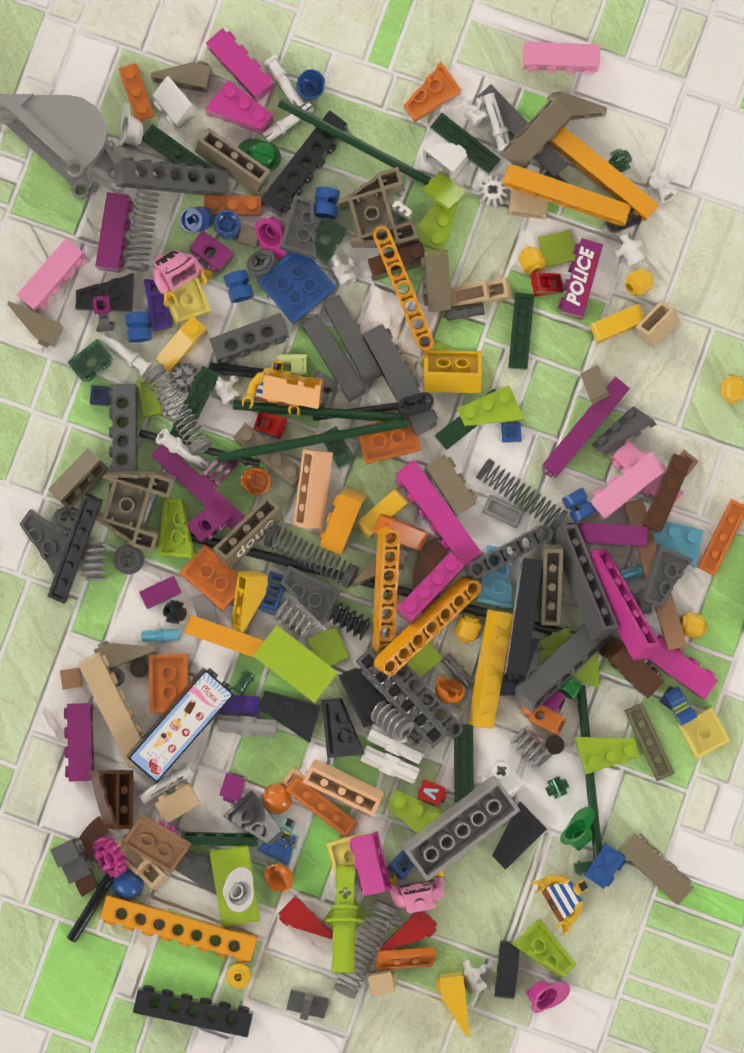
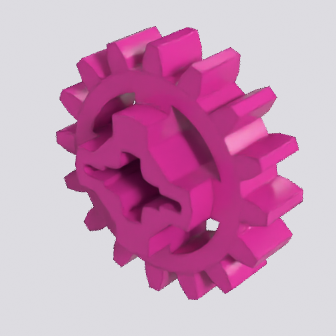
(109, 856)

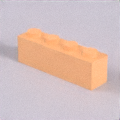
(313, 488)
(343, 787)

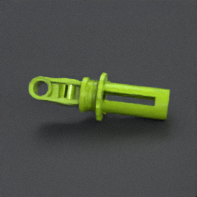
(344, 922)

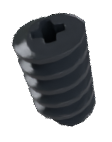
(350, 620)

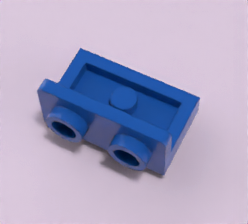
(604, 866)

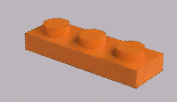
(136, 92)
(238, 204)
(405, 958)

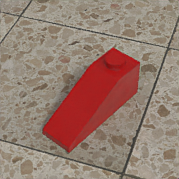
(303, 918)
(412, 930)

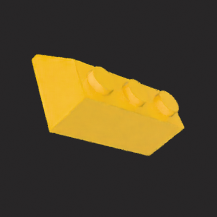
(452, 371)

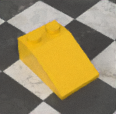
(453, 994)

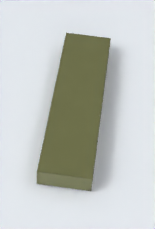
(649, 742)

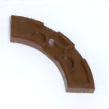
(427, 561)
(92, 832)

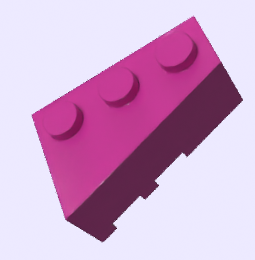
(238, 108)

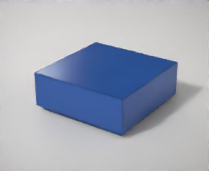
(511, 432)

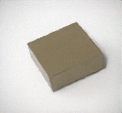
(248, 236)

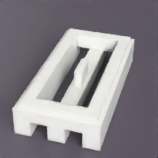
(399, 208)

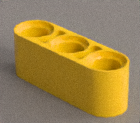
(617, 323)
(390, 506)

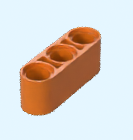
(409, 534)

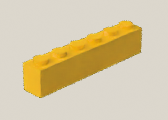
(490, 669)

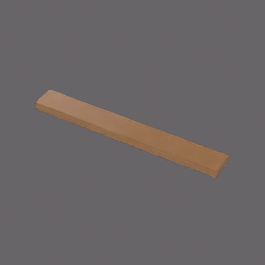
(667, 614)

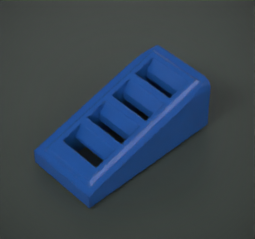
(268, 608)
(397, 860)

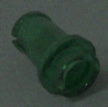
(244, 682)
(581, 867)

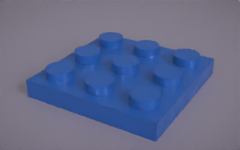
(296, 286)

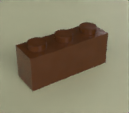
(410, 257)

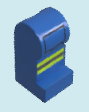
(680, 706)

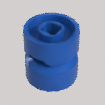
(326, 202)
(196, 219)
(228, 225)
(238, 286)
(138, 327)
(574, 499)

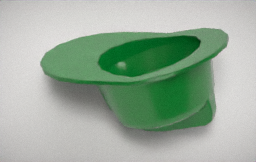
(263, 152)
(571, 688)
(578, 831)

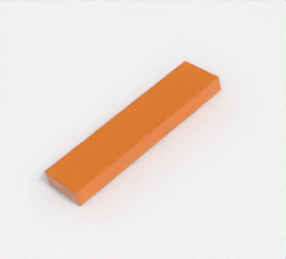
(722, 537)
(321, 806)

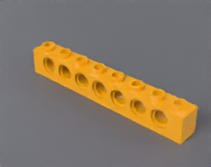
(111, 917)

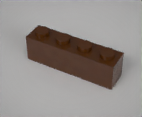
(666, 493)

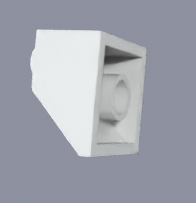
(173, 103)
(446, 158)

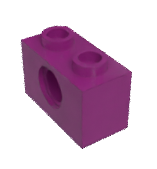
(206, 242)
(208, 520)
(233, 787)

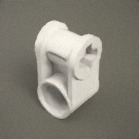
(509, 779)

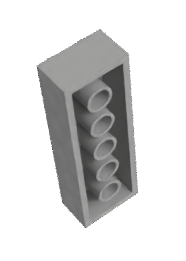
(460, 828)

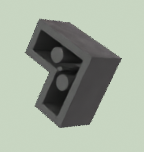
(73, 859)

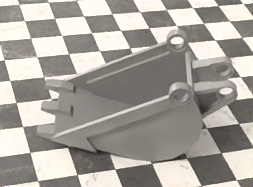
(66, 135)

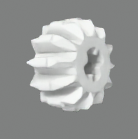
(493, 185)

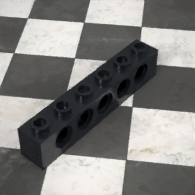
(293, 168)
(144, 1007)

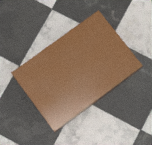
(156, 843)

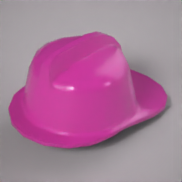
(270, 235)
(547, 995)

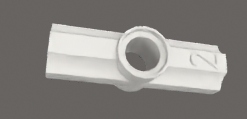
(400, 748)
(390, 764)

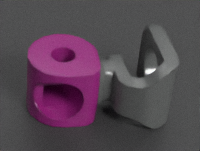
(102, 307)

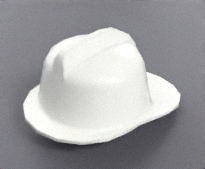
(130, 128)
(239, 889)

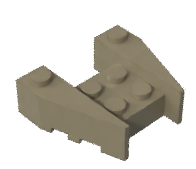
(372, 208)
(129, 502)

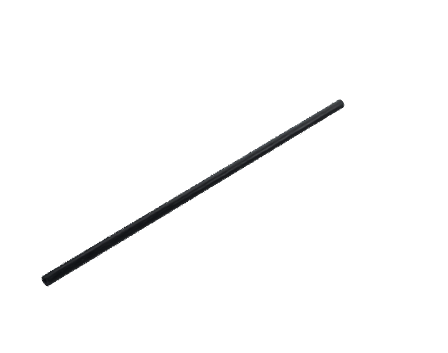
(401, 591)

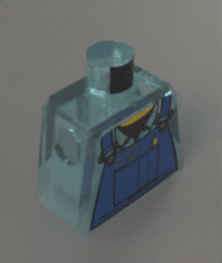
(284, 847)

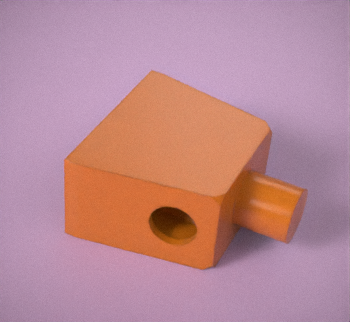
(551, 722)

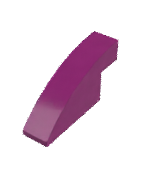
(613, 534)

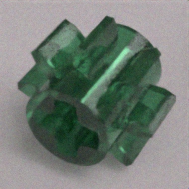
(620, 160)
(557, 787)

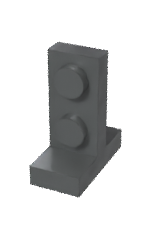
(307, 1004)

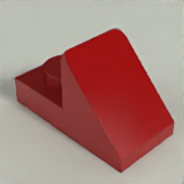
(546, 284)
(270, 424)

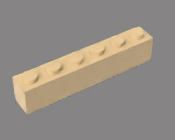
(111, 703)

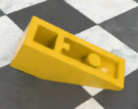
(182, 343)
(248, 596)

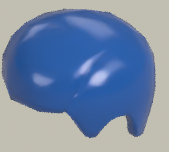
(310, 84)
(128, 885)

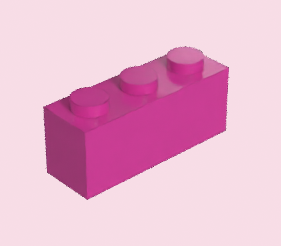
(370, 863)

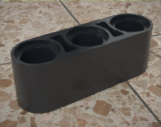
(506, 970)

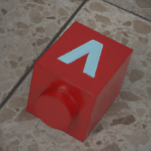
(432, 792)

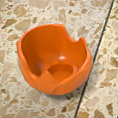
(256, 480)
(449, 690)
(276, 798)
(279, 877)

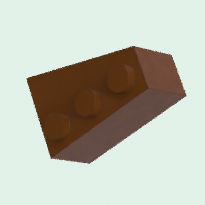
(636, 672)
(114, 797)

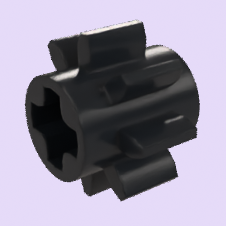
(174, 612)

